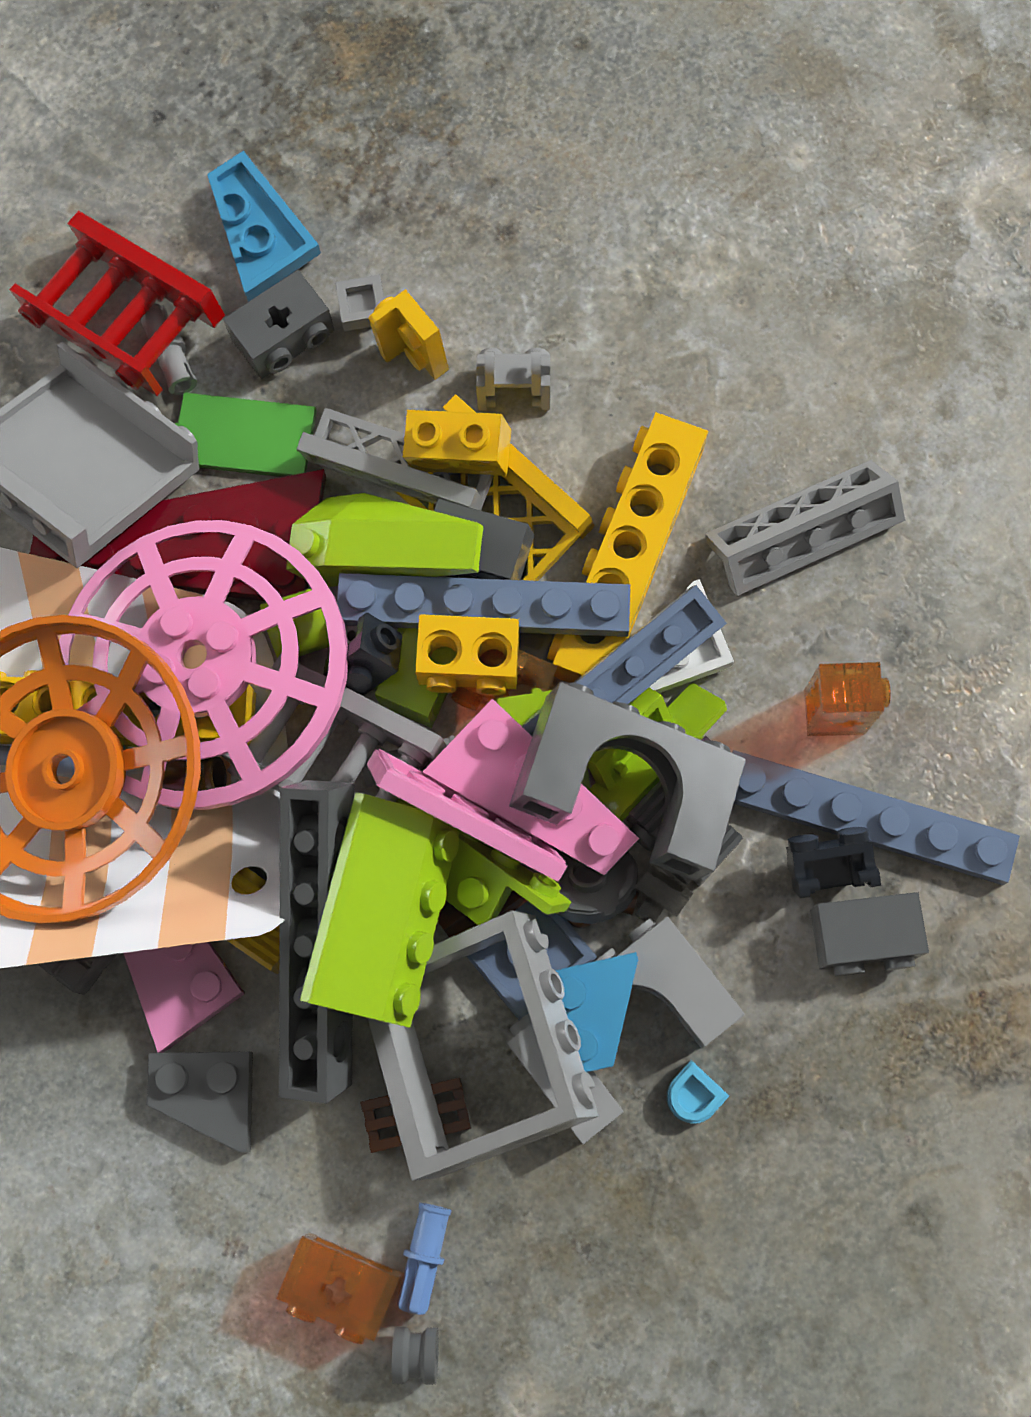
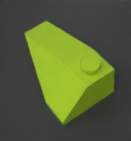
(384, 538)

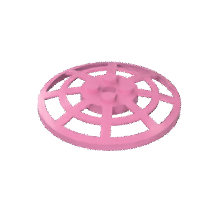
(229, 657)

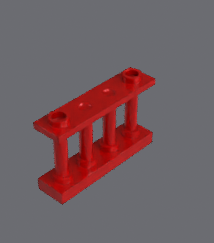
(125, 263)

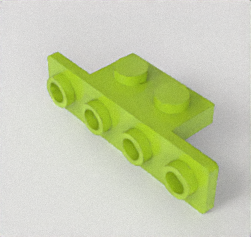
(626, 778)
(485, 877)

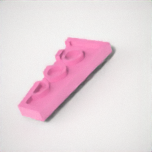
(181, 989)

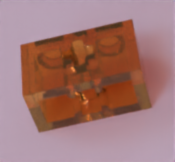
(845, 698)
(323, 1263)

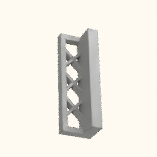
(391, 473)
(809, 528)

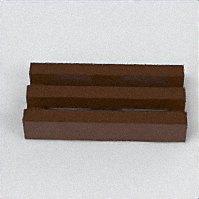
(374, 1125)

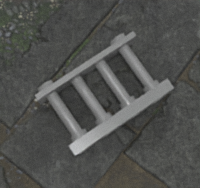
(375, 726)

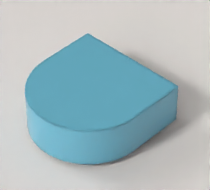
(694, 1095)

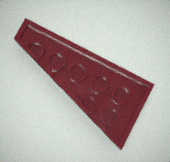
(263, 504)

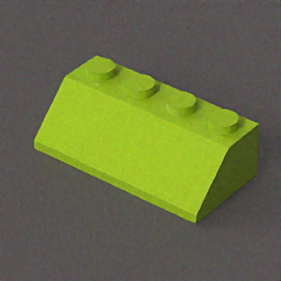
(381, 911)

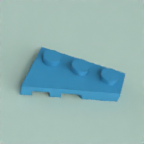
(259, 225)

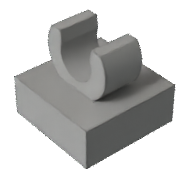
(358, 300)

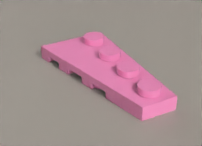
(485, 768)

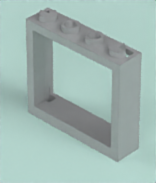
(556, 1035)

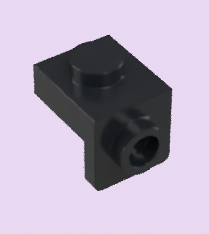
(371, 655)

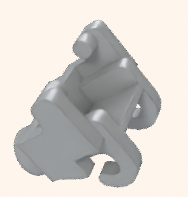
(513, 371)

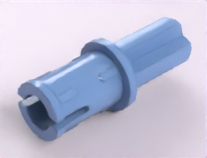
(423, 1258)

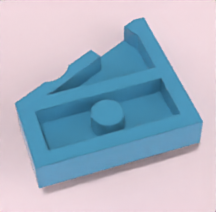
(597, 1005)

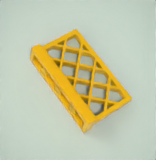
(539, 492)

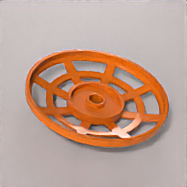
(98, 764)

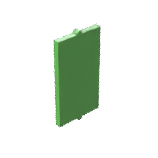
(247, 433)

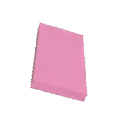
(464, 814)

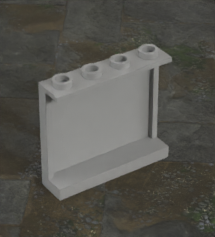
(86, 457)

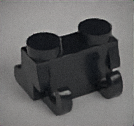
(832, 862)

